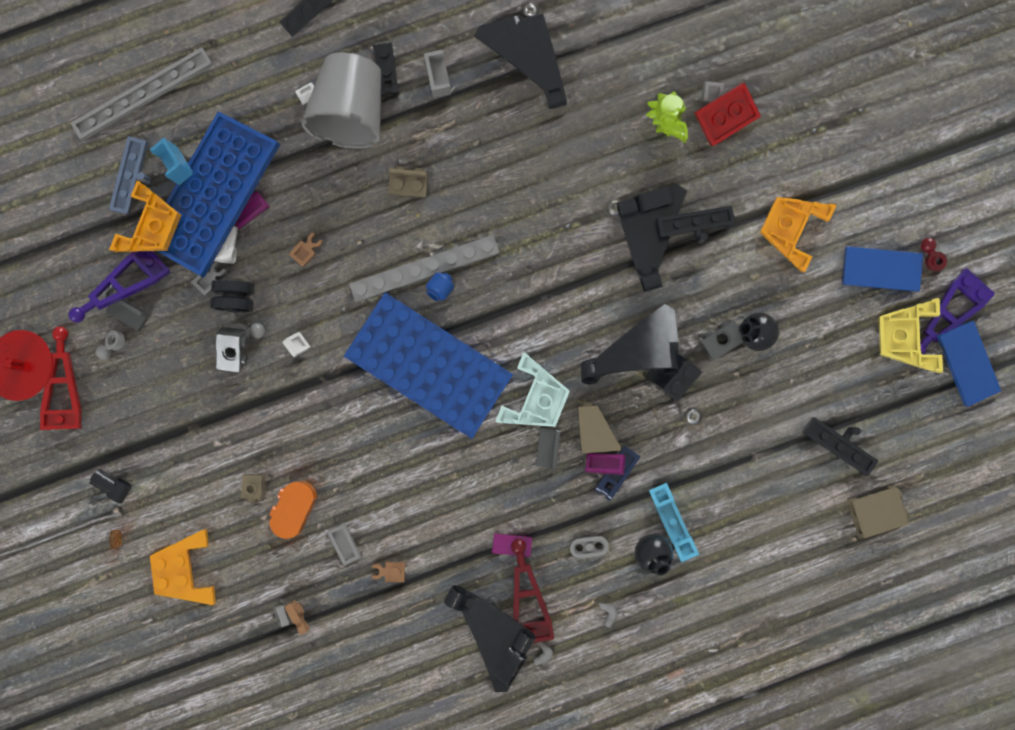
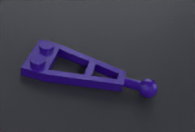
(145, 260)
(973, 289)

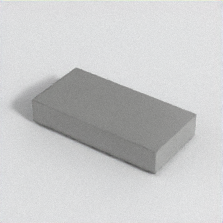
(344, 544)

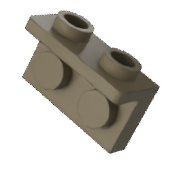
(408, 182)

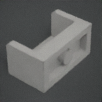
(437, 73)

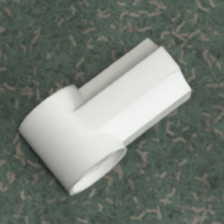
(228, 251)

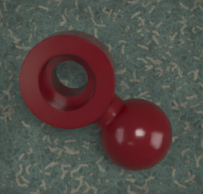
(928, 246)

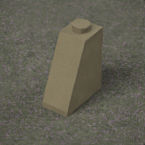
(594, 430)

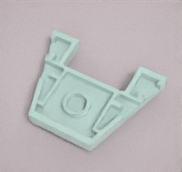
(543, 400)

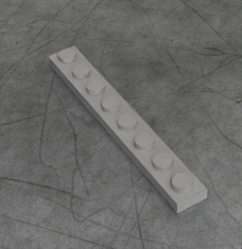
(141, 94)
(424, 268)

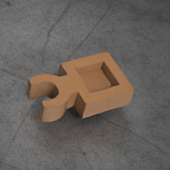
(303, 252)
(392, 571)
(295, 613)

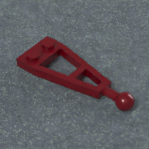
(542, 628)

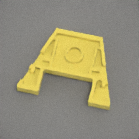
(901, 336)

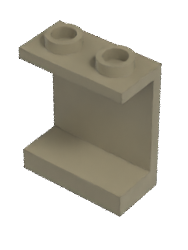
(878, 512)

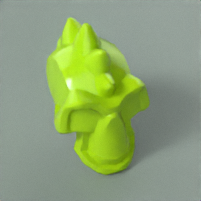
(667, 115)

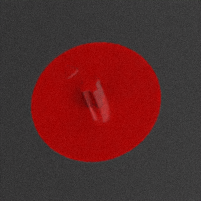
(27, 353)

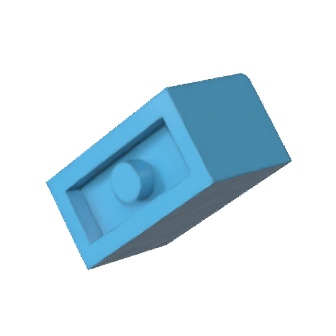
(173, 160)

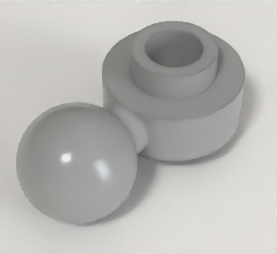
(256, 330)
(113, 341)

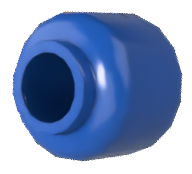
(439, 286)

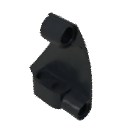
(529, 49)
(641, 230)
(644, 347)
(498, 636)

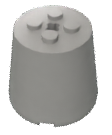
(345, 102)

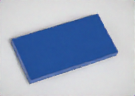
(882, 269)
(969, 363)

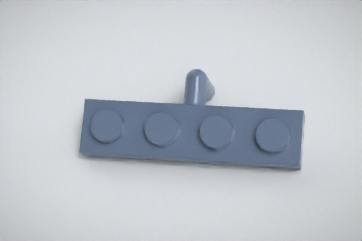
(128, 174)

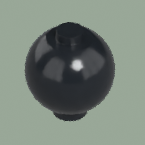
(760, 331)
(654, 554)

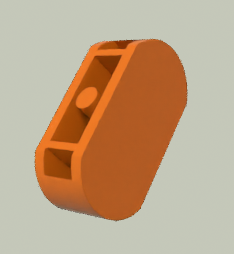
(292, 509)

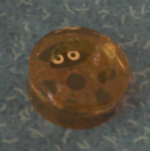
(115, 539)

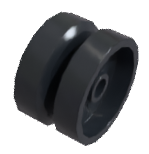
(232, 296)

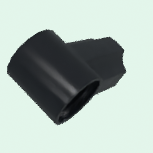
(114, 487)

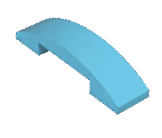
(673, 522)

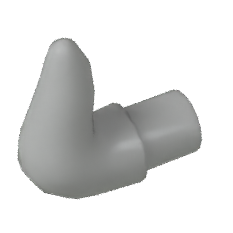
(612, 616)
(545, 656)

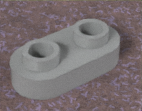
(589, 547)

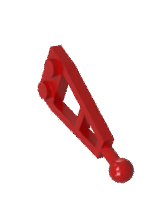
(60, 418)

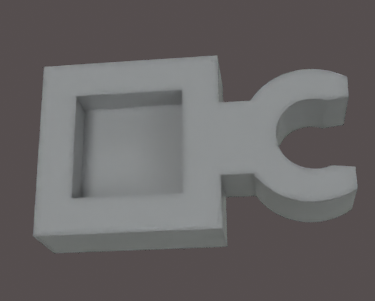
(713, 90)
(204, 284)

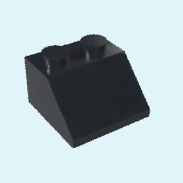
(675, 385)

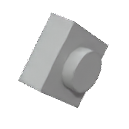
(281, 615)

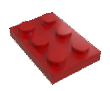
(727, 114)

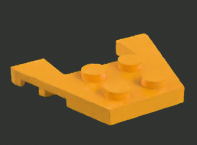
(786, 224)
(154, 227)
(173, 571)

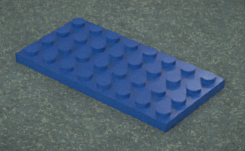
(211, 200)
(428, 365)

